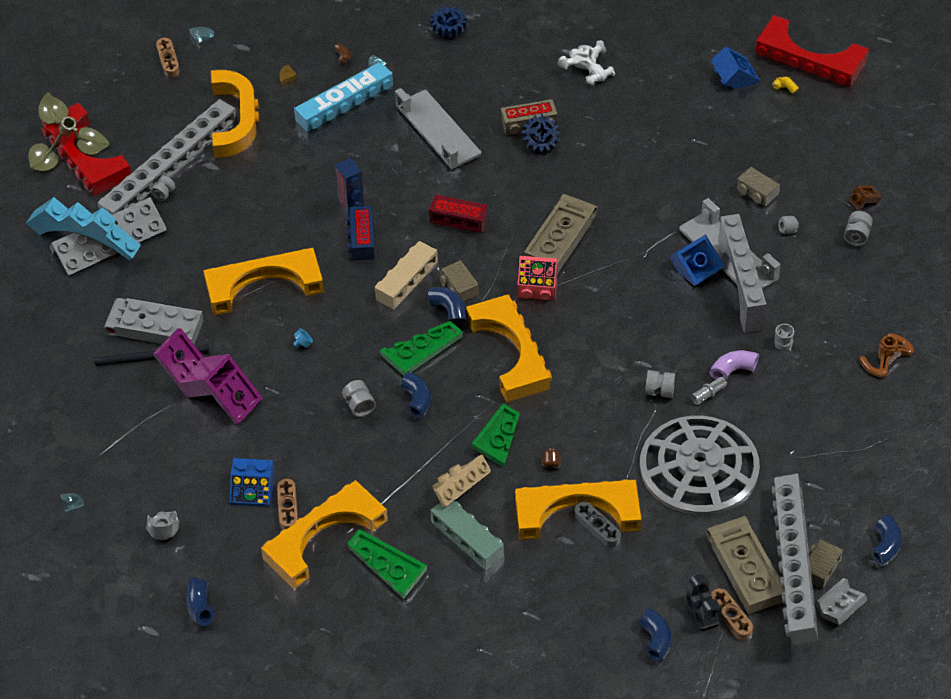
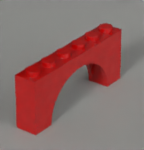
(837, 67)
(95, 173)

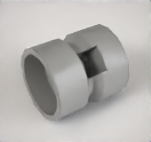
(858, 228)
(660, 384)
(358, 398)

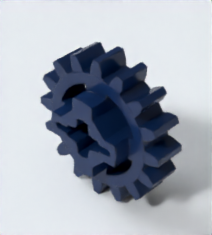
(448, 21)
(548, 133)

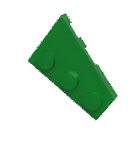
(497, 435)

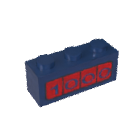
(349, 184)
(361, 233)

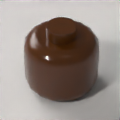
(551, 459)

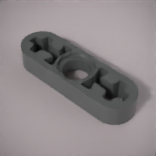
(600, 533)

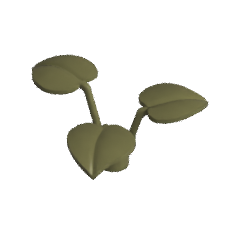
(54, 110)

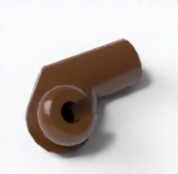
(344, 53)

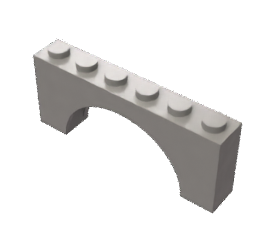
(734, 244)

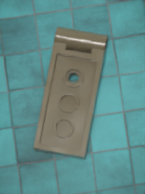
(562, 230)
(746, 564)

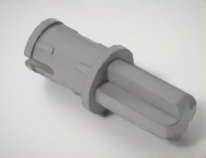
(708, 390)

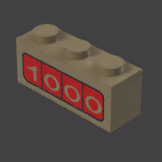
(516, 116)

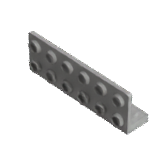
(437, 127)
(708, 223)
(80, 251)

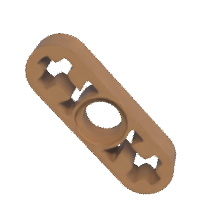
(167, 62)
(282, 498)
(732, 623)

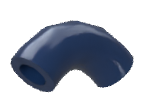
(451, 301)
(420, 394)
(890, 542)
(197, 601)
(660, 635)

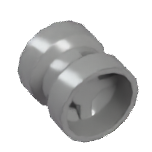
(162, 188)
(784, 336)

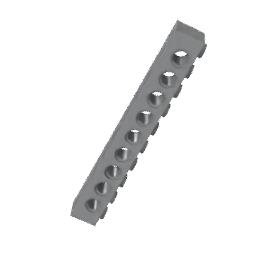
(170, 157)
(795, 560)

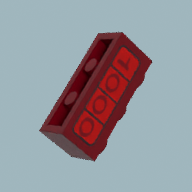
(458, 213)

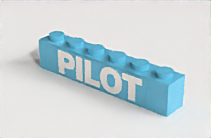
(343, 97)

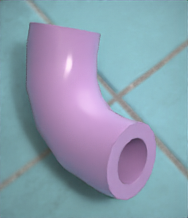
(734, 361)

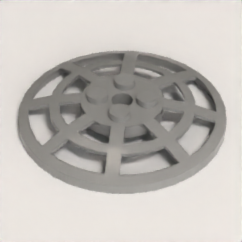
(697, 470)

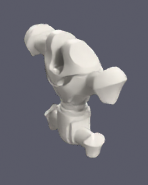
(585, 58)

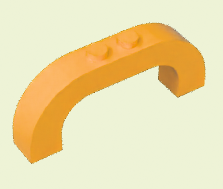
(239, 138)

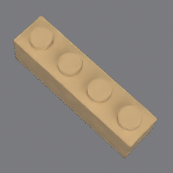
(406, 275)

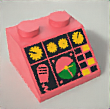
(537, 278)

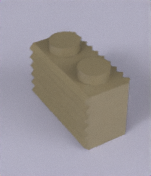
(758, 186)
(459, 280)
(823, 561)

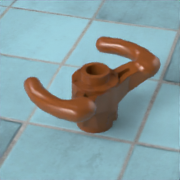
(888, 352)

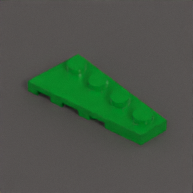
(421, 348)
(390, 564)

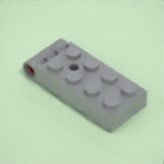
(151, 321)

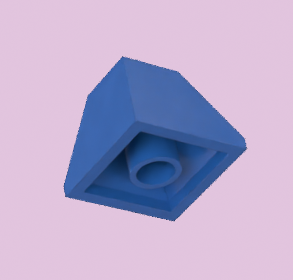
(697, 260)

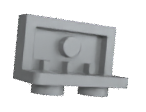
(840, 602)

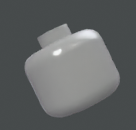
(788, 224)

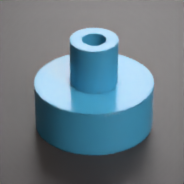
(303, 338)

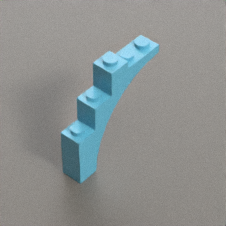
(78, 219)

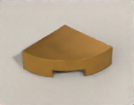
(287, 75)

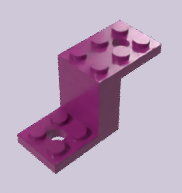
(207, 375)

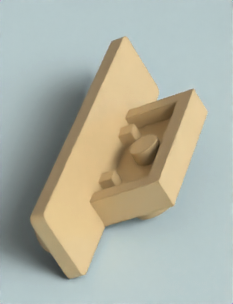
(460, 479)

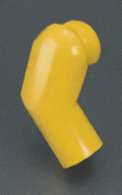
(785, 82)

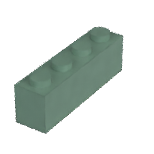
(468, 534)

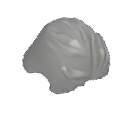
(163, 525)

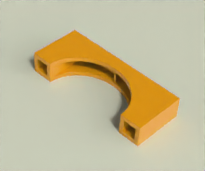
(295, 266)
(501, 317)
(614, 497)
(349, 505)

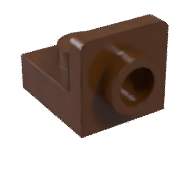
(864, 194)

